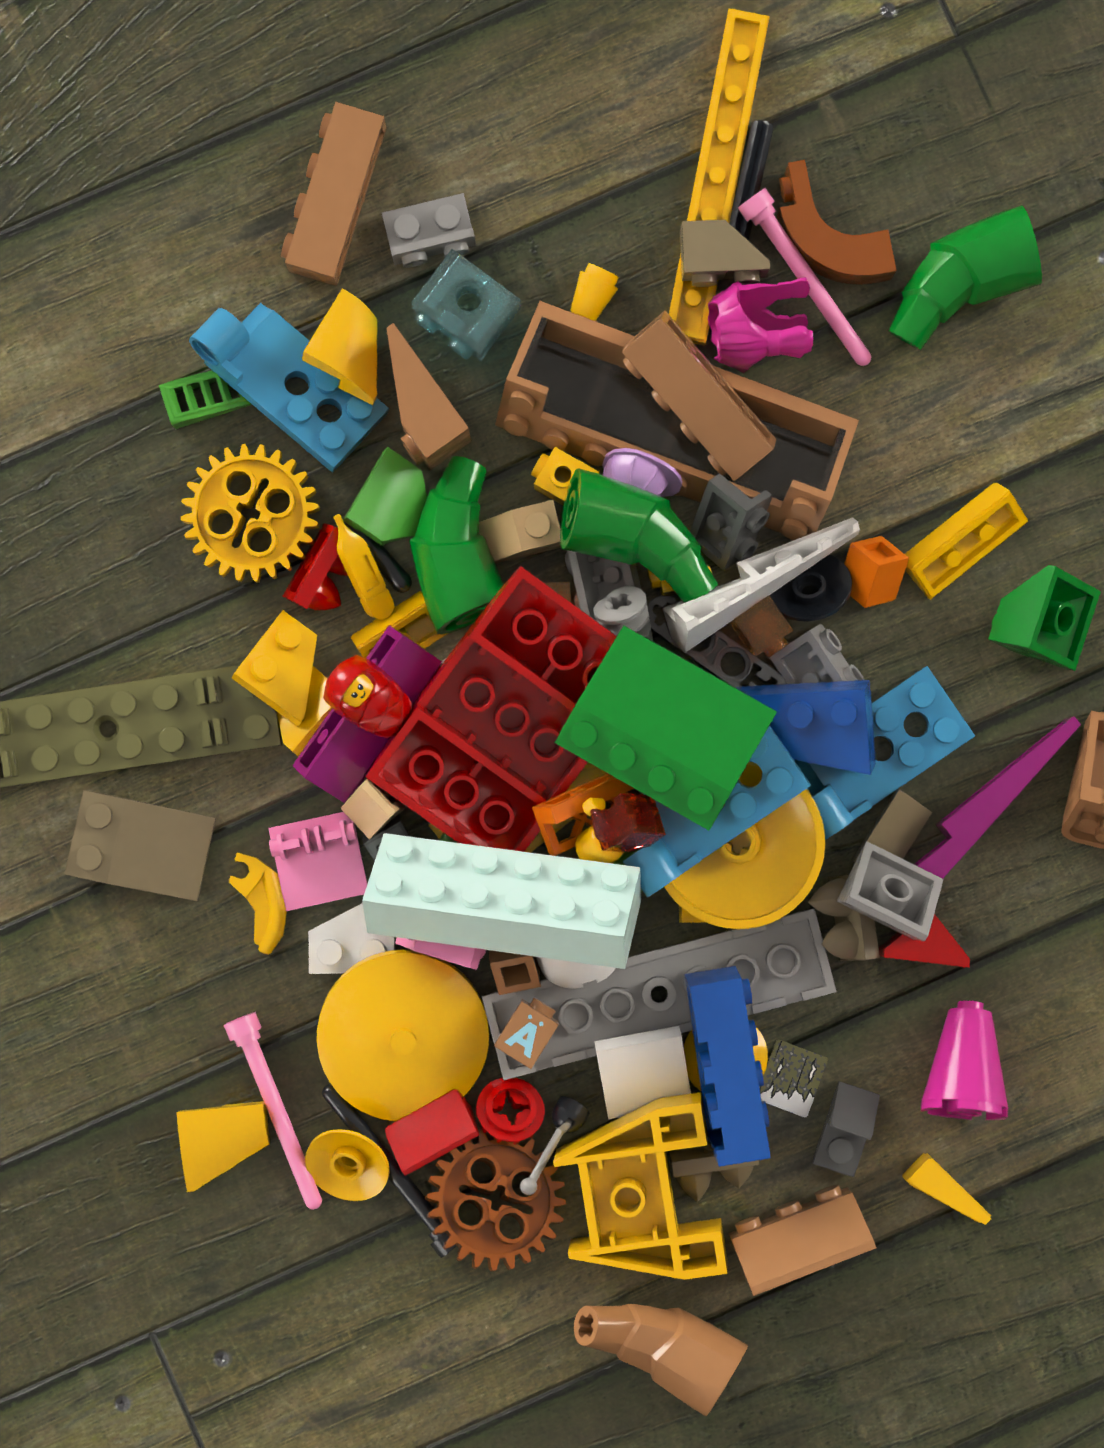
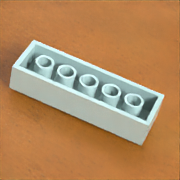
(503, 900)

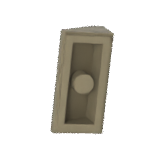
(897, 825)

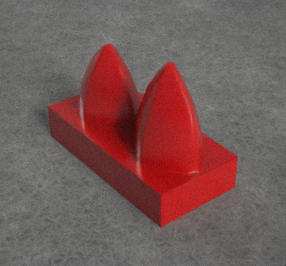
(310, 584)

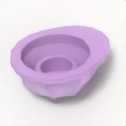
(642, 471)

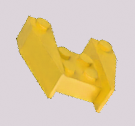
(632, 1195)

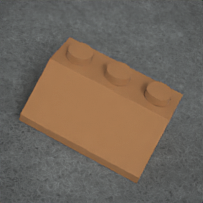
(801, 1239)

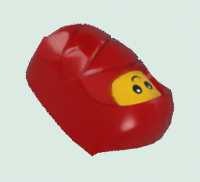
(367, 697)

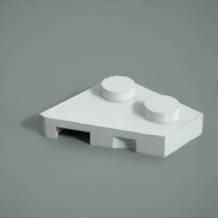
(344, 942)

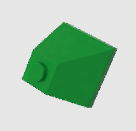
(1046, 617)

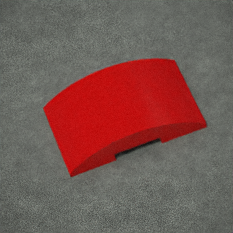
(490, 715)

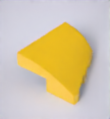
(347, 346)
(219, 1139)

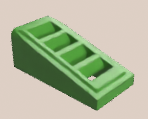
(195, 414)

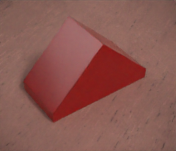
(937, 948)

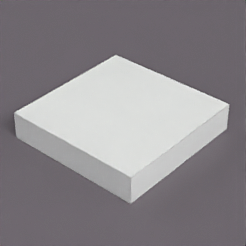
(641, 1069)

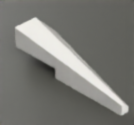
(759, 577)

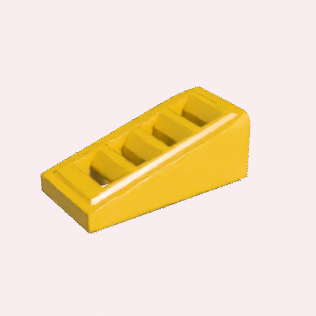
(934, 1181)

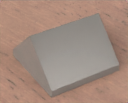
(892, 892)

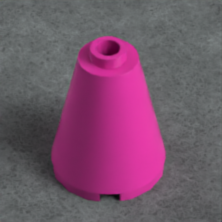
(966, 1068)

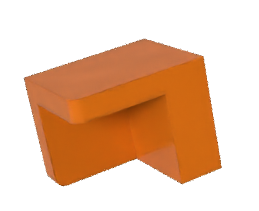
(875, 570)

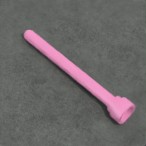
(760, 211)
(245, 1034)

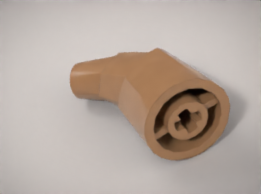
(671, 1344)

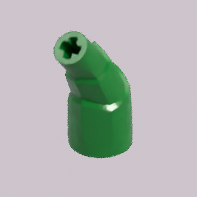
(970, 268)
(632, 527)
(450, 554)

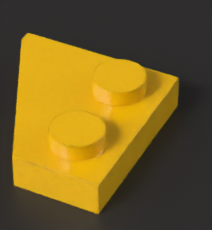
(281, 667)

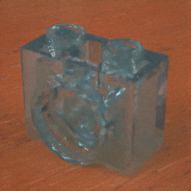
(472, 330)

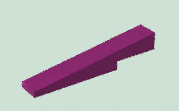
(979, 811)

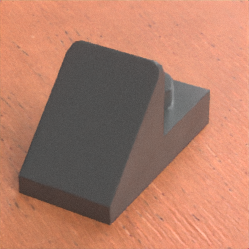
(846, 1129)

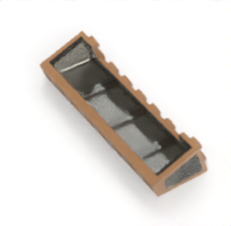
(581, 398)

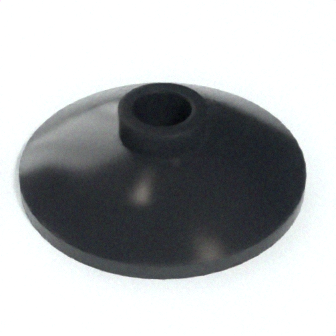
(829, 588)

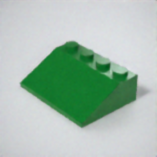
(665, 727)

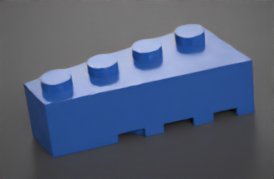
(823, 722)
(727, 1065)

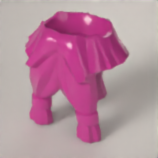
(749, 331)

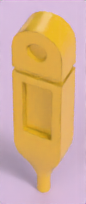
(363, 572)

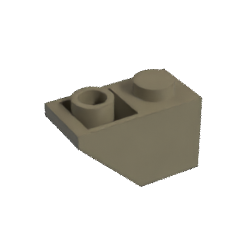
(719, 252)

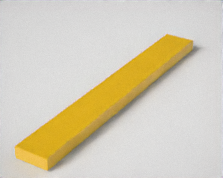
(721, 153)

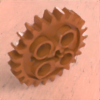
(485, 1238)

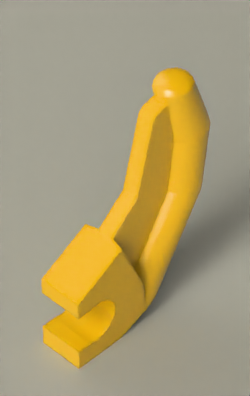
(265, 896)

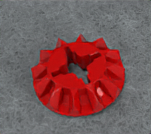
(521, 1096)

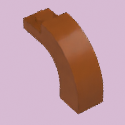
(829, 252)

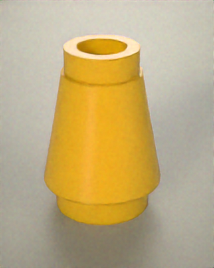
(593, 291)

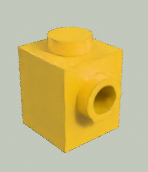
(555, 473)

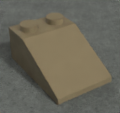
(140, 845)

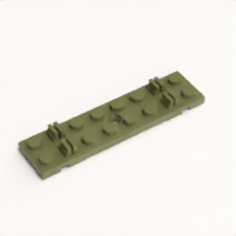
(154, 724)

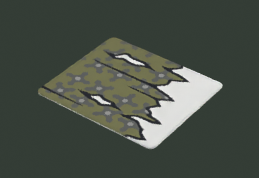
(792, 1078)

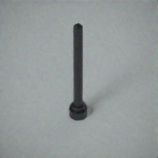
(402, 1183)

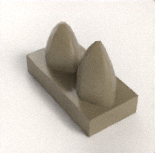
(854, 933)
(695, 1166)

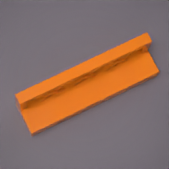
(570, 806)

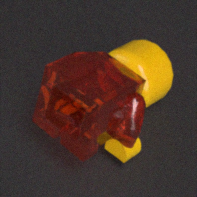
(623, 828)

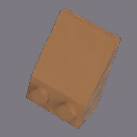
(427, 416)

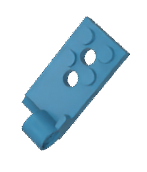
(257, 362)
(848, 794)
(690, 843)

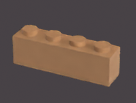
(335, 193)
(698, 396)

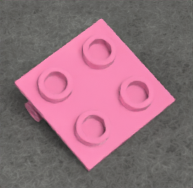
(318, 860)

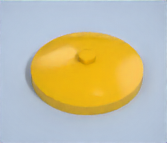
(760, 870)
(401, 1033)

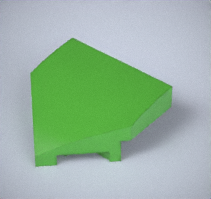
(389, 501)

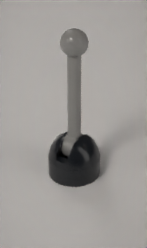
(568, 1118)

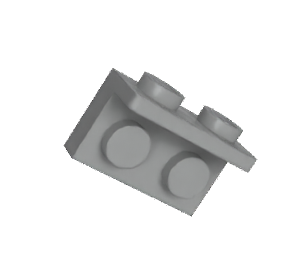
(429, 230)
(814, 659)

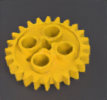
(214, 498)

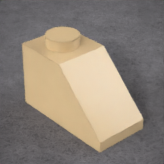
(522, 531)

